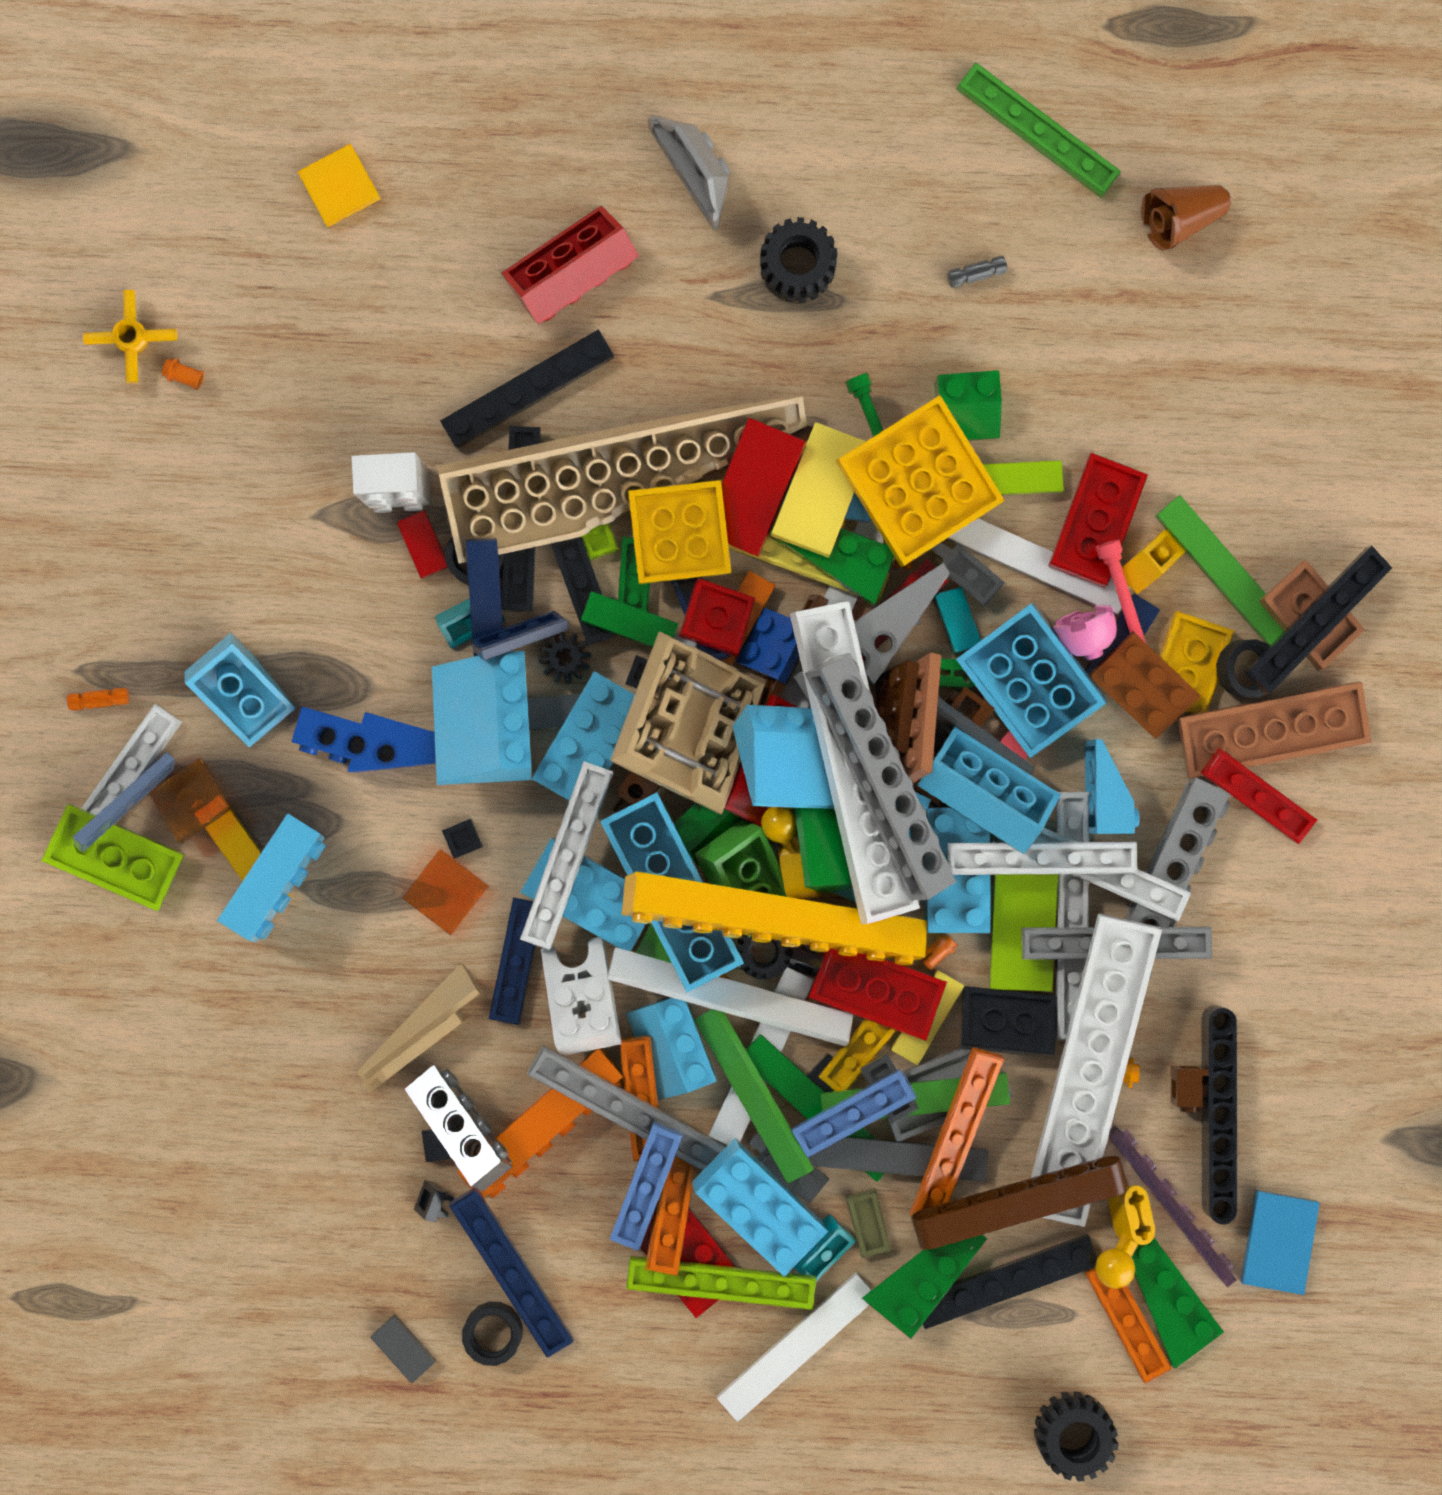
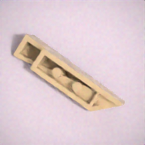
(422, 1029)

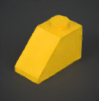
(1152, 561)

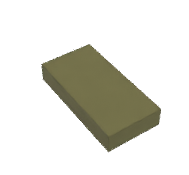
(868, 1223)

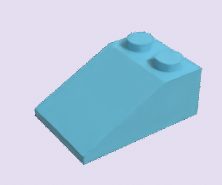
(238, 690)
(1109, 799)

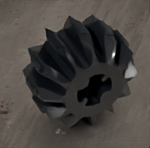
(556, 662)

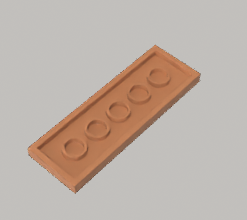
(1277, 727)

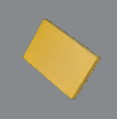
(1193, 651)

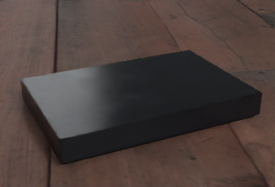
(1008, 1022)

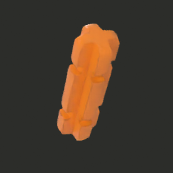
(98, 699)

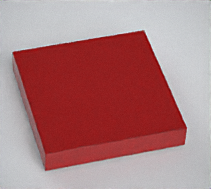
(717, 617)

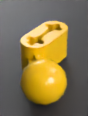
(781, 827)
(1133, 1227)

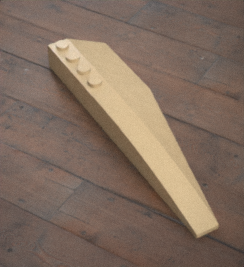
(584, 480)

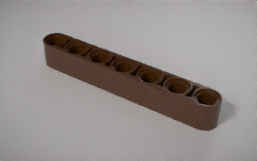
(1019, 1202)

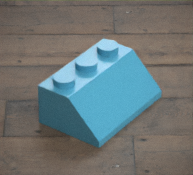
(677, 1046)

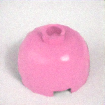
(1087, 632)

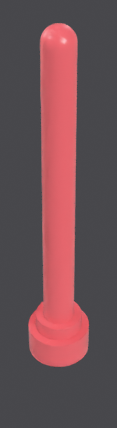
(1111, 554)

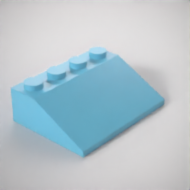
(1032, 680)
(481, 720)
(782, 757)

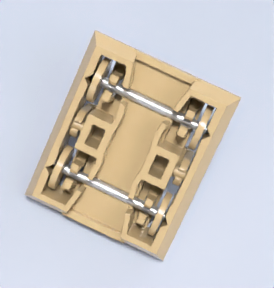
(684, 722)

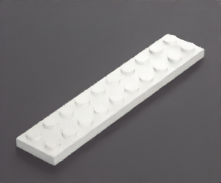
(874, 878)
(1097, 1049)

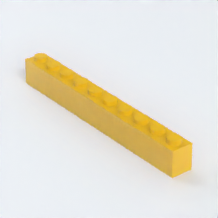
(771, 917)

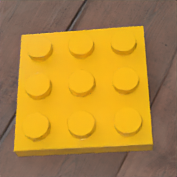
(679, 532)

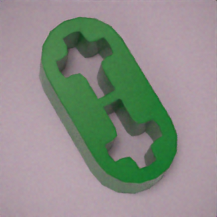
(952, 681)

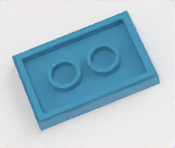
(1279, 1242)

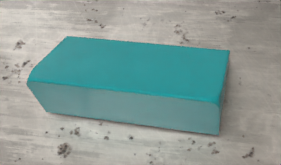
(957, 620)
(456, 623)
(827, 1250)

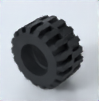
(798, 235)
(1087, 1458)

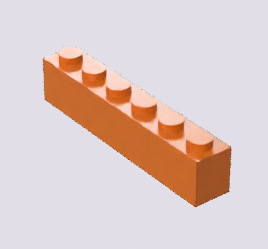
(544, 1120)

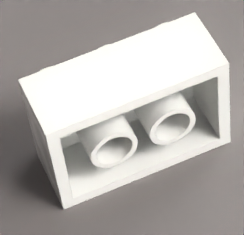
(391, 481)

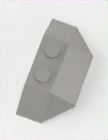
(694, 163)

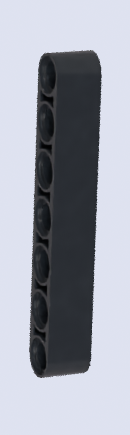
(1226, 1127)

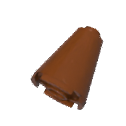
(1182, 212)

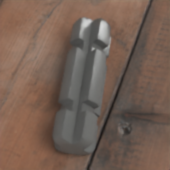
(977, 271)

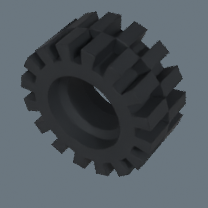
(763, 970)

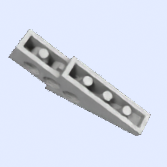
(892, 619)

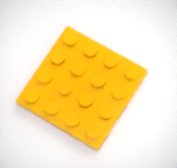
(920, 481)

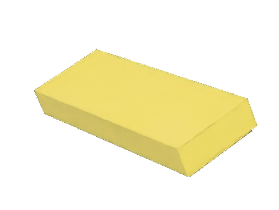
(914, 1048)

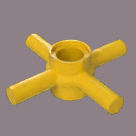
(120, 330)

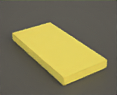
(817, 493)

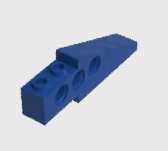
(410, 743)

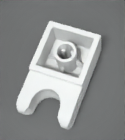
(580, 991)

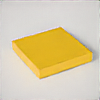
(339, 185)

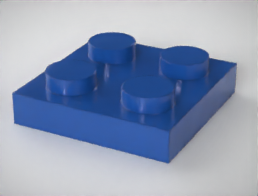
(771, 646)

